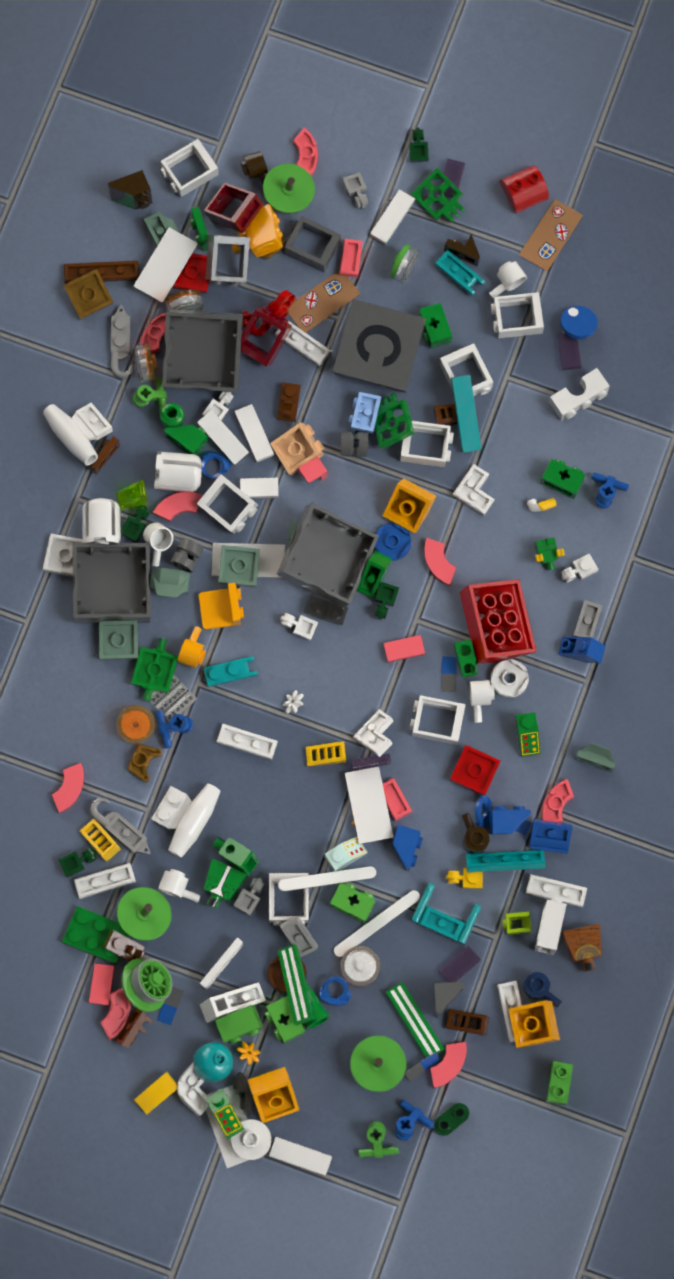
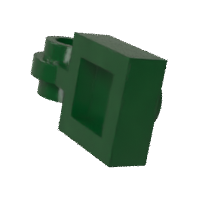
(418, 149)
(133, 527)
(387, 596)
(73, 864)

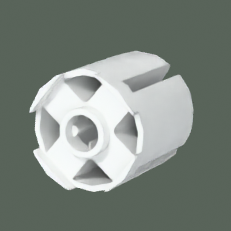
(178, 472)
(101, 522)

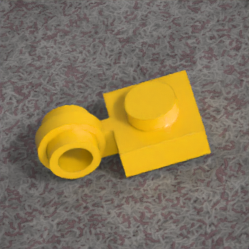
(470, 880)

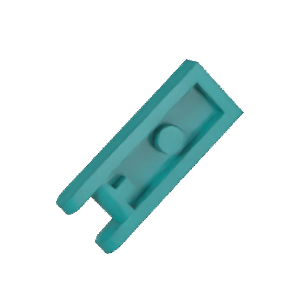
(458, 272)
(229, 672)

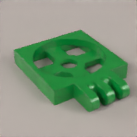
(449, 206)
(388, 410)

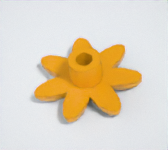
(248, 1053)

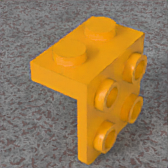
(221, 607)

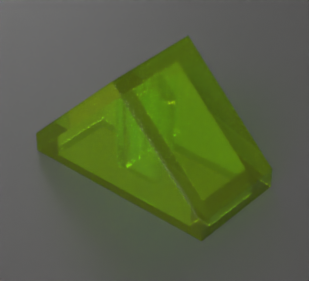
(132, 496)

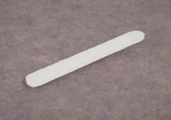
(327, 878)
(377, 923)

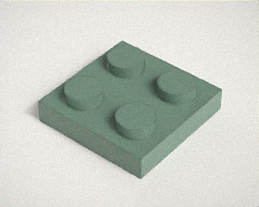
(239, 566)
(118, 640)

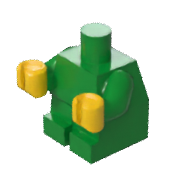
(547, 552)

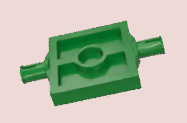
(154, 670)

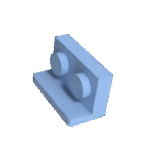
(365, 413)

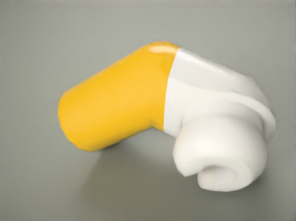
(541, 506)

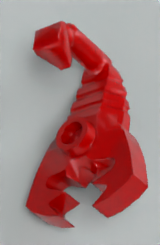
(279, 308)

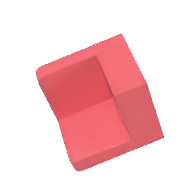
(313, 470)

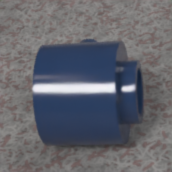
(537, 986)

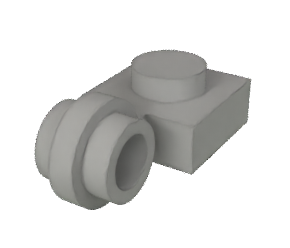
(355, 186)
(247, 900)

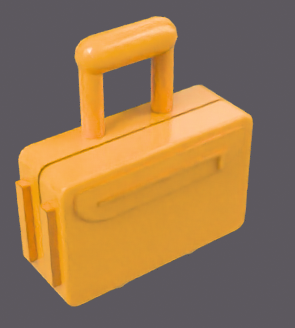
(263, 233)

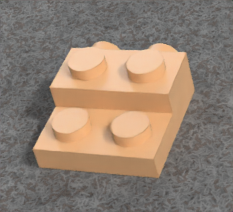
(297, 447)

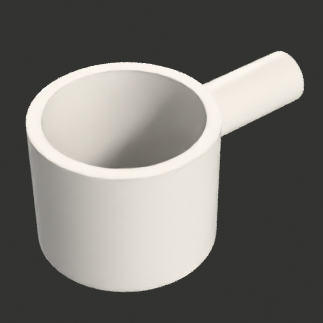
(510, 276)
(159, 539)
(480, 694)
(174, 884)

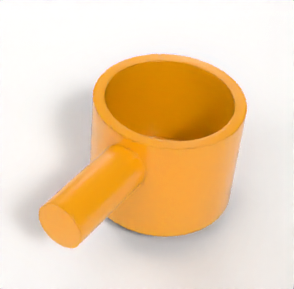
(191, 651)

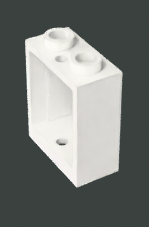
(193, 148)
(512, 300)
(463, 355)
(431, 429)
(214, 491)
(443, 704)
(274, 878)
(550, 926)

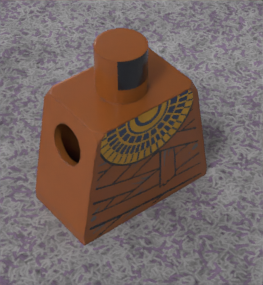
(584, 945)

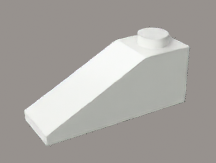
(231, 1002)

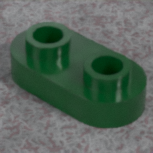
(451, 1119)

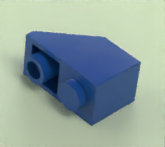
(582, 649)
(506, 821)
(405, 844)

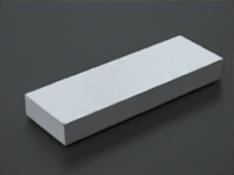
(392, 217)
(306, 345)
(254, 433)
(223, 437)
(247, 741)
(104, 881)
(550, 888)
(221, 964)
(509, 998)
(300, 1156)

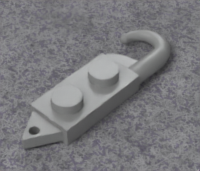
(120, 341)
(120, 828)

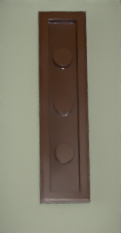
(108, 270)

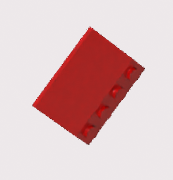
(497, 621)

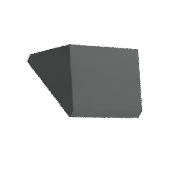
(445, 994)

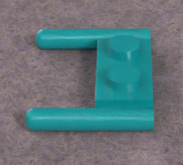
(443, 923)

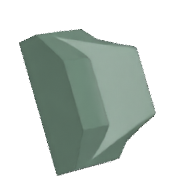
(158, 225)
(169, 582)
(596, 756)

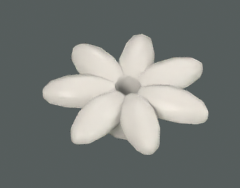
(293, 702)

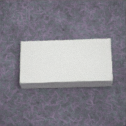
(260, 487)

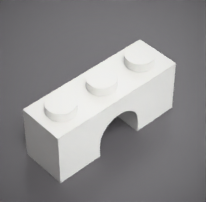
(566, 404)

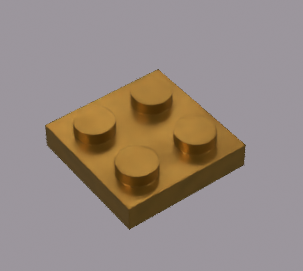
(88, 294)

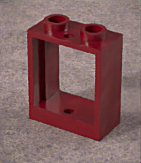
(245, 213)
(256, 352)

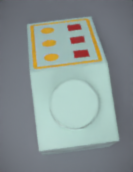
(345, 854)

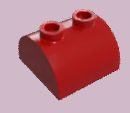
(525, 188)

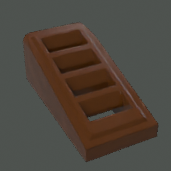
(445, 408)
(484, 1024)

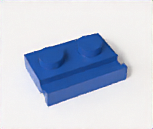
(550, 836)

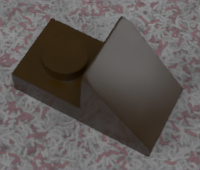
(467, 253)

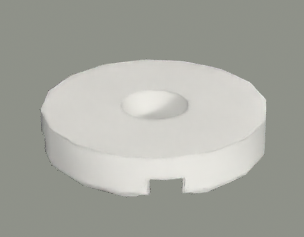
(505, 689)

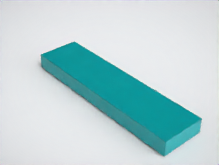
(466, 413)
(505, 861)

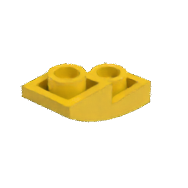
(156, 1093)

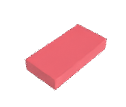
(351, 258)
(404, 648)
(395, 800)
(101, 984)

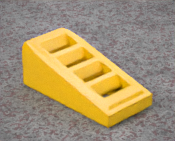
(334, 760)
(109, 848)

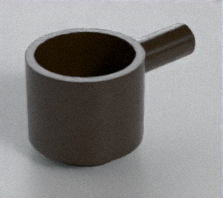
(254, 166)
(476, 838)

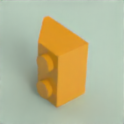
(409, 505)
(534, 1024)
(273, 1095)

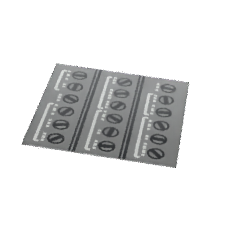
(175, 702)

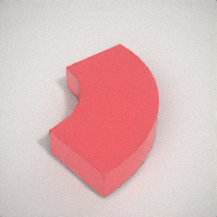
(307, 151)
(154, 333)
(177, 504)
(437, 562)
(71, 788)
(555, 802)
(117, 1015)
(450, 1065)

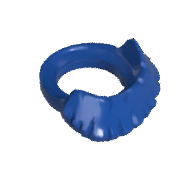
(224, 463)
(486, 804)
(343, 999)

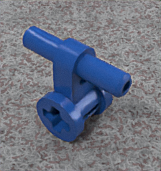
(607, 490)
(174, 725)
(409, 1121)

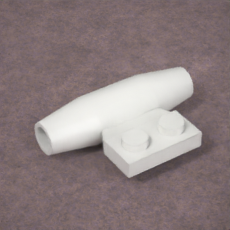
(77, 431)
(185, 816)

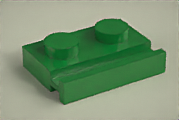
(198, 224)

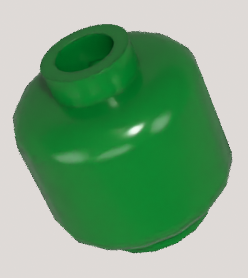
(172, 410)

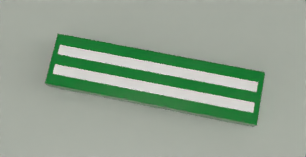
(296, 984)
(414, 1020)

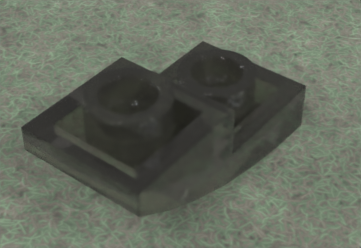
(325, 610)
(242, 1088)

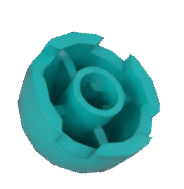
(213, 1062)

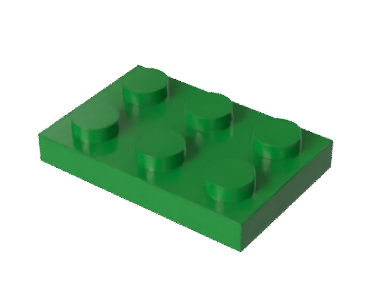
(89, 933)

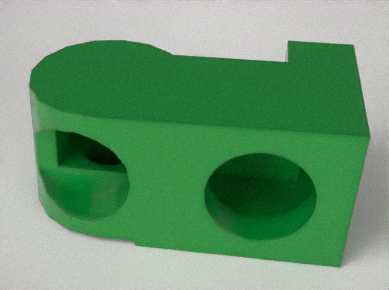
(466, 658)

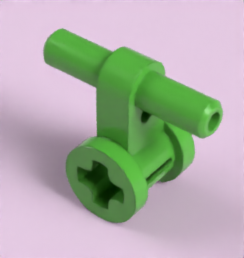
(151, 395)
(378, 1150)

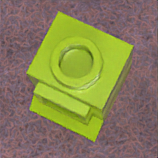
(526, 923)

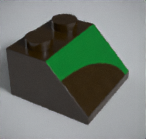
(131, 191)

